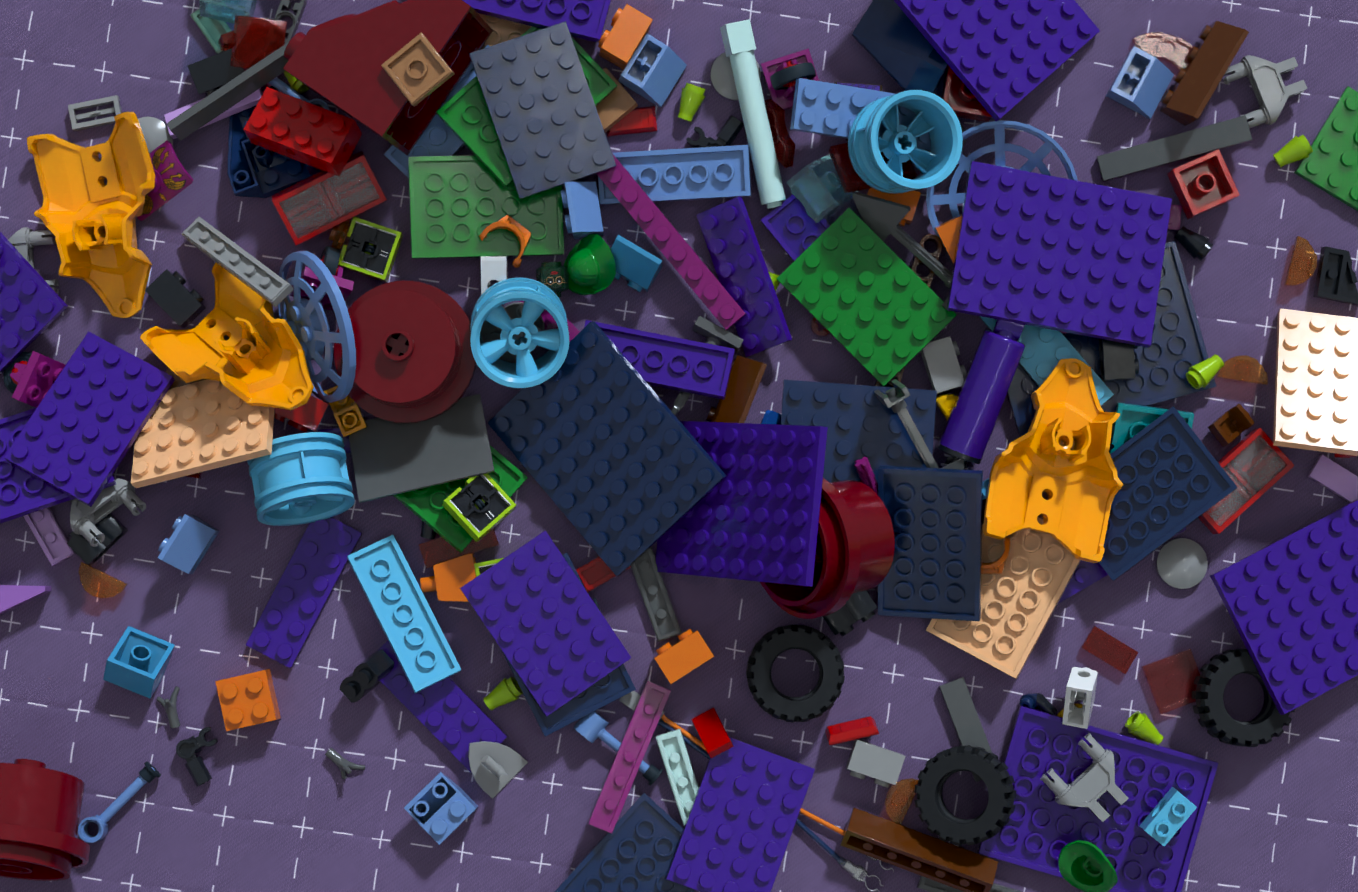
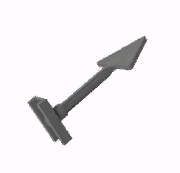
(884, 219)
(716, 336)
(895, 399)

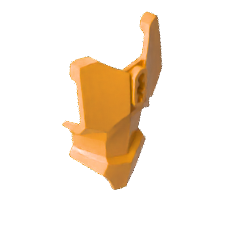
(98, 220)
(257, 362)
(1066, 459)

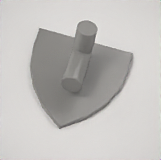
(493, 765)

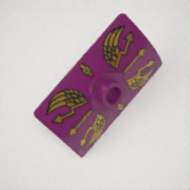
(169, 179)

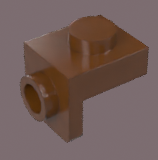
(1231, 424)

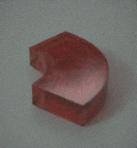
(1165, 47)
(783, 143)

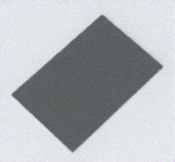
(419, 455)

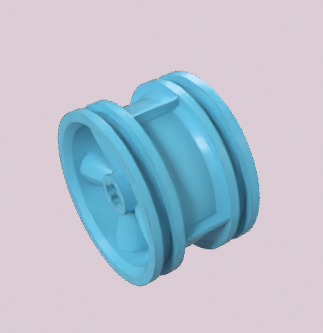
(932, 116)
(526, 370)
(301, 480)

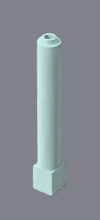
(740, 48)

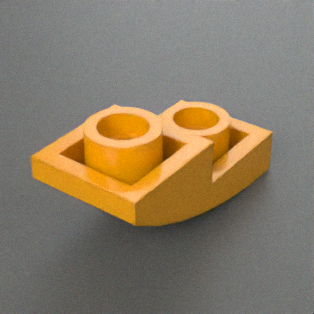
(347, 414)

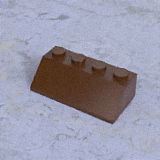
(1203, 73)
(740, 392)

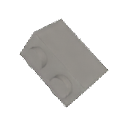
(942, 365)
(875, 762)

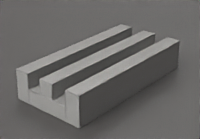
(94, 103)

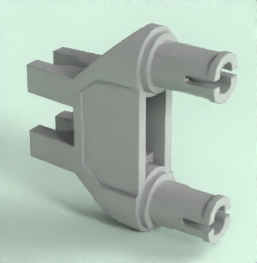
(1267, 86)
(24, 242)
(85, 517)
(1091, 783)

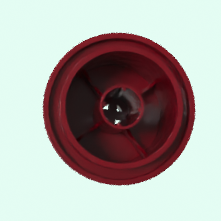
(434, 365)
(851, 551)
(39, 822)

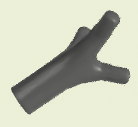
(170, 708)
(343, 764)

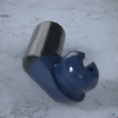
(1037, 701)

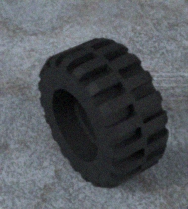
(830, 673)
(1212, 709)
(931, 801)

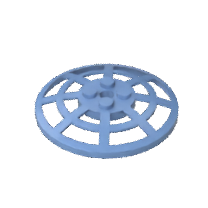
(1034, 160)
(312, 327)

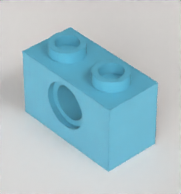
(1168, 816)

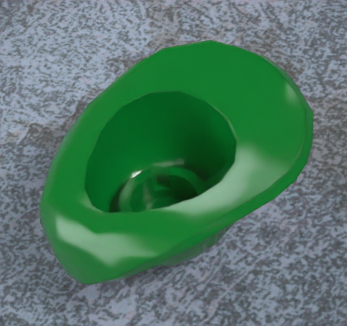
(590, 266)
(1086, 867)

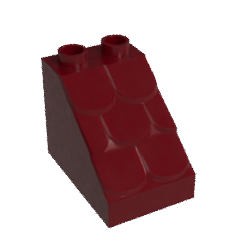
(346, 55)

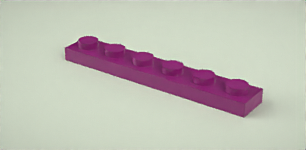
(629, 757)

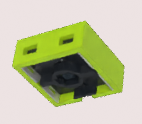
(362, 255)
(479, 505)

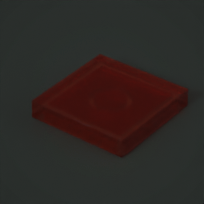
(255, 39)
(1172, 680)

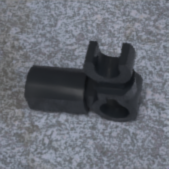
(725, 136)
(188, 749)

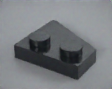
(1335, 277)

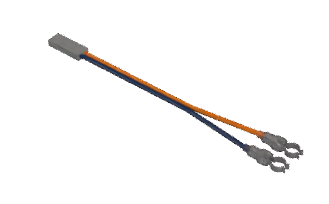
(856, 871)

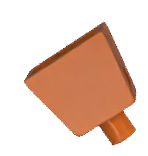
(450, 577)

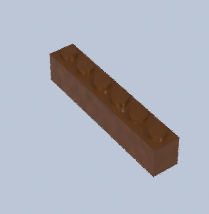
(918, 852)

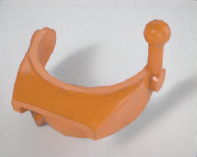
(512, 225)
(998, 565)

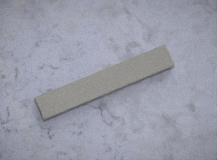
(237, 261)

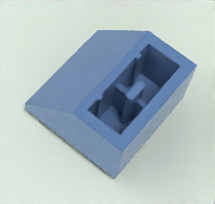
(652, 70)
(1140, 82)
(584, 209)
(187, 543)
(440, 807)

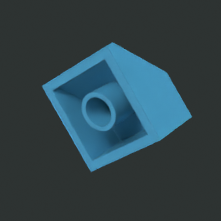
(635, 264)
(138, 662)

